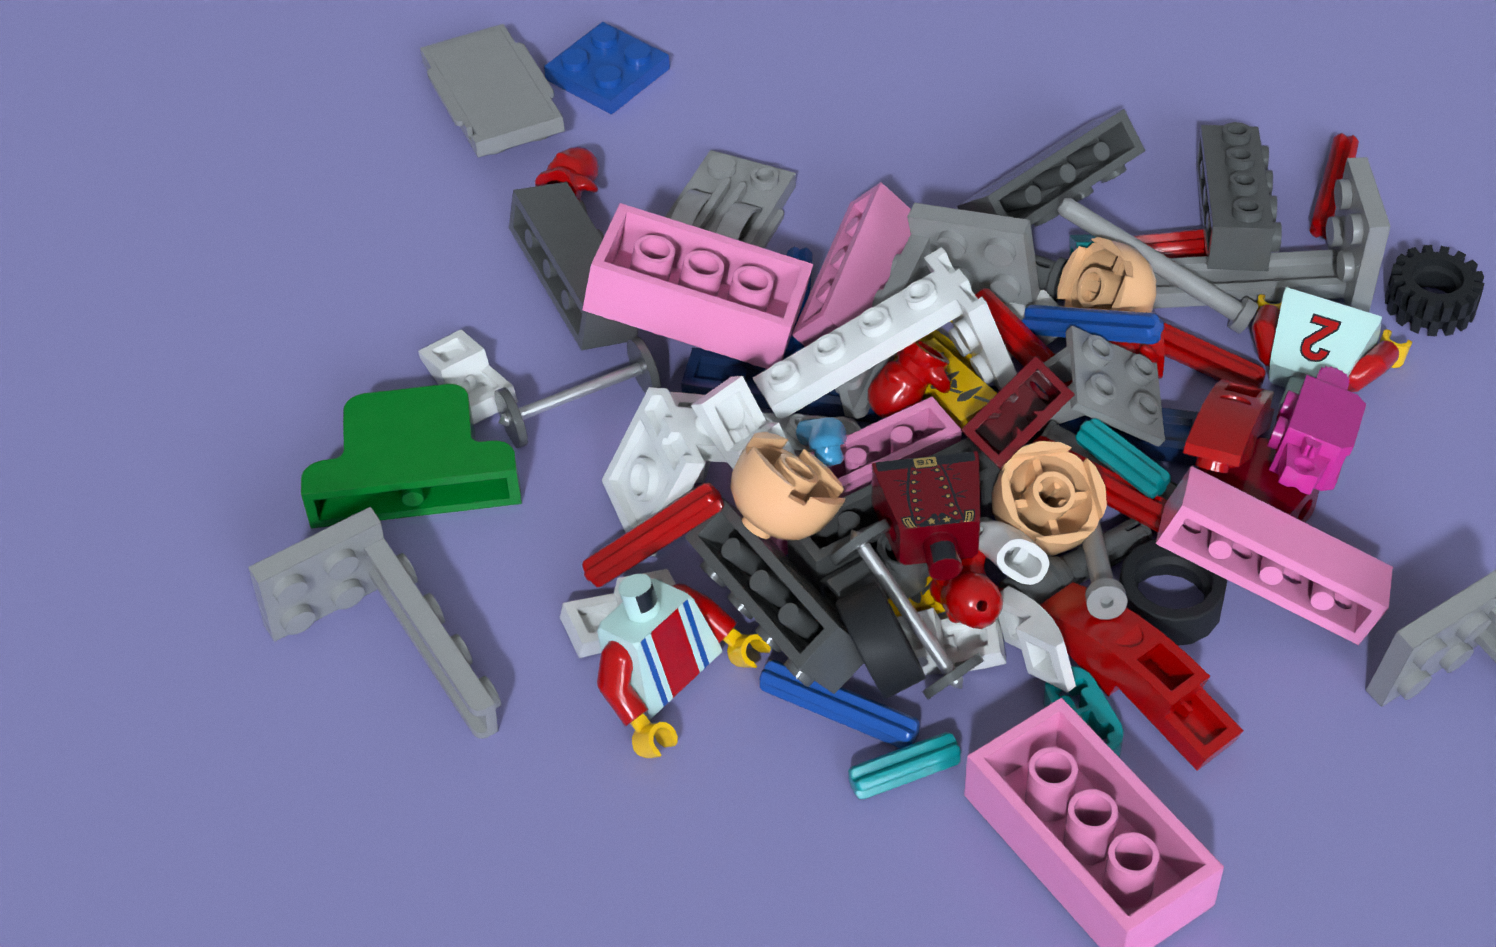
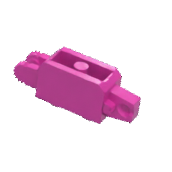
(1316, 431)

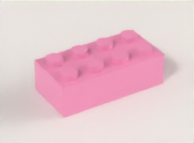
(696, 286)
(1091, 830)

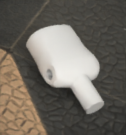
(1012, 551)

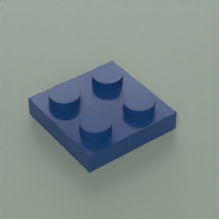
(607, 67)

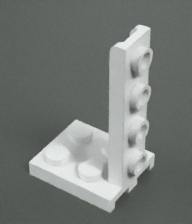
(887, 330)
(667, 453)

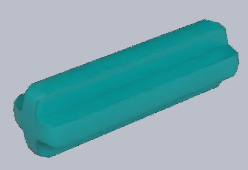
(1123, 458)
(904, 765)

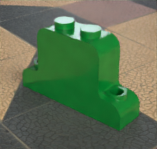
(410, 458)

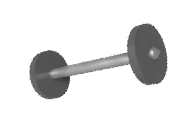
(641, 367)
(861, 543)

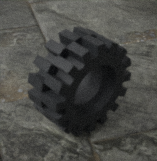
(1431, 309)

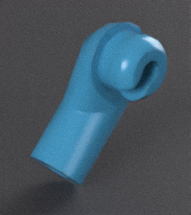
(824, 437)

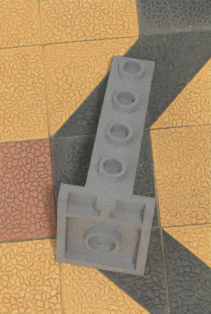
(986, 247)
(1344, 271)
(341, 568)
(1438, 641)

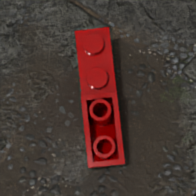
(1229, 425)
(1149, 671)

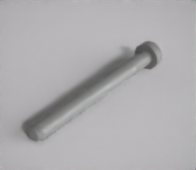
(1237, 312)
(1104, 595)

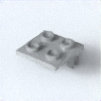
(1109, 386)

